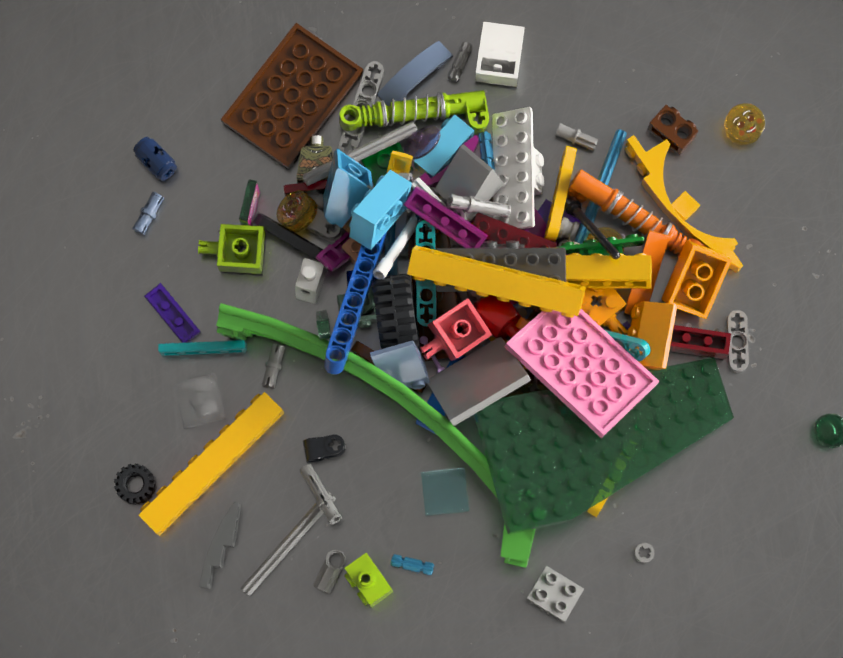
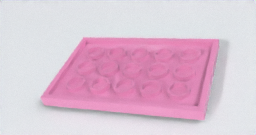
(582, 367)

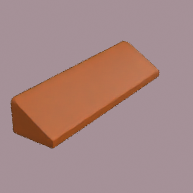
(655, 247)

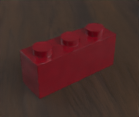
(700, 342)

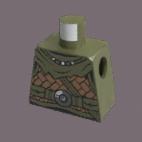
(313, 157)

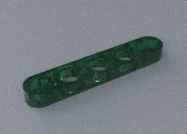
(323, 324)

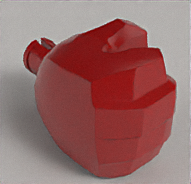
(498, 316)

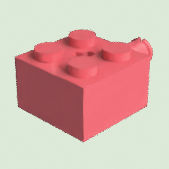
(447, 337)

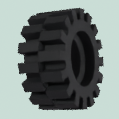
(123, 477)

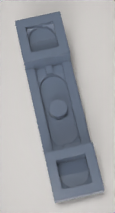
(414, 72)

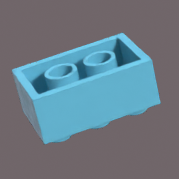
(379, 209)

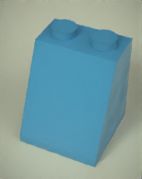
(344, 188)

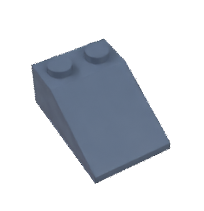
(403, 363)

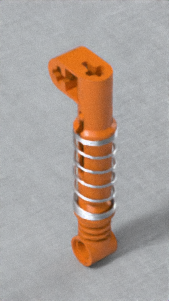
(612, 201)

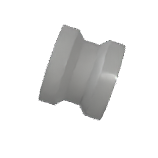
(568, 229)

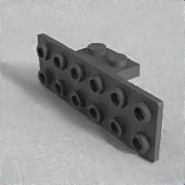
(538, 261)

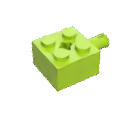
(229, 243)
(368, 580)

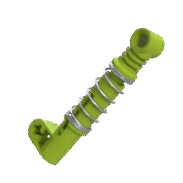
(421, 108)

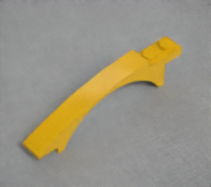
(651, 165)

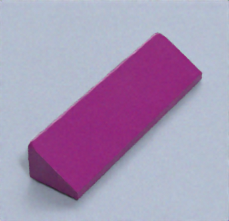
(444, 219)

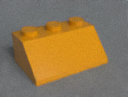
(655, 325)

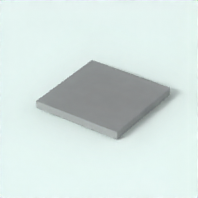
(477, 381)

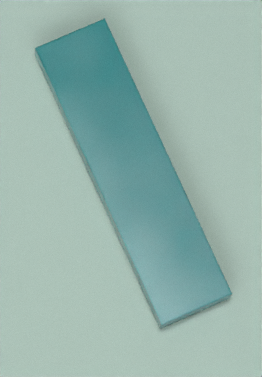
(199, 348)

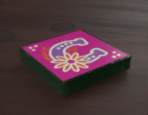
(249, 203)

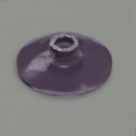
(422, 141)

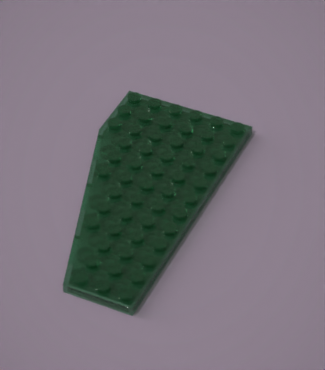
(556, 467)

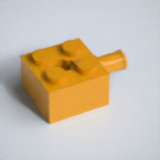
(609, 307)

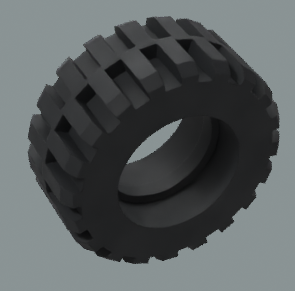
(395, 310)

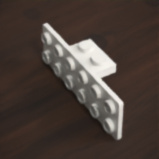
(517, 165)

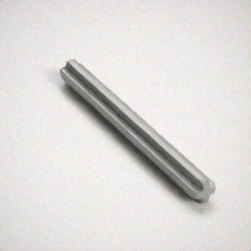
(363, 151)
(283, 548)

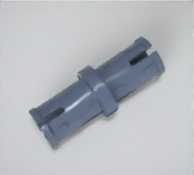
(148, 213)

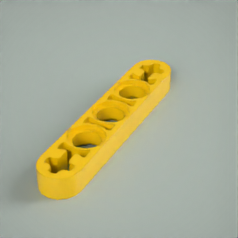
(560, 193)

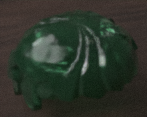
(829, 430)

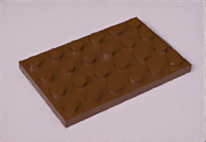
(292, 95)

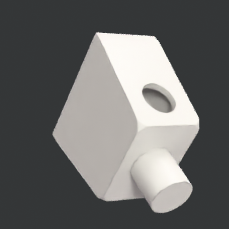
(311, 280)

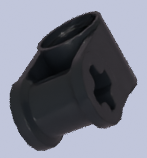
(319, 448)

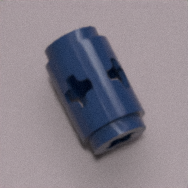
(161, 165)

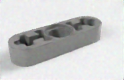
(744, 357)

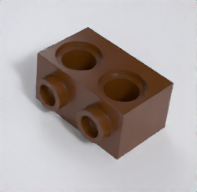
(670, 131)

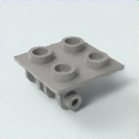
(555, 594)

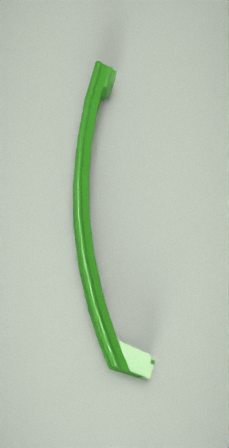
(240, 324)

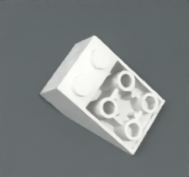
(499, 54)

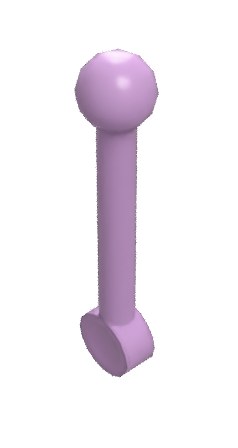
(424, 340)

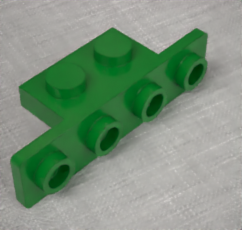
(591, 246)

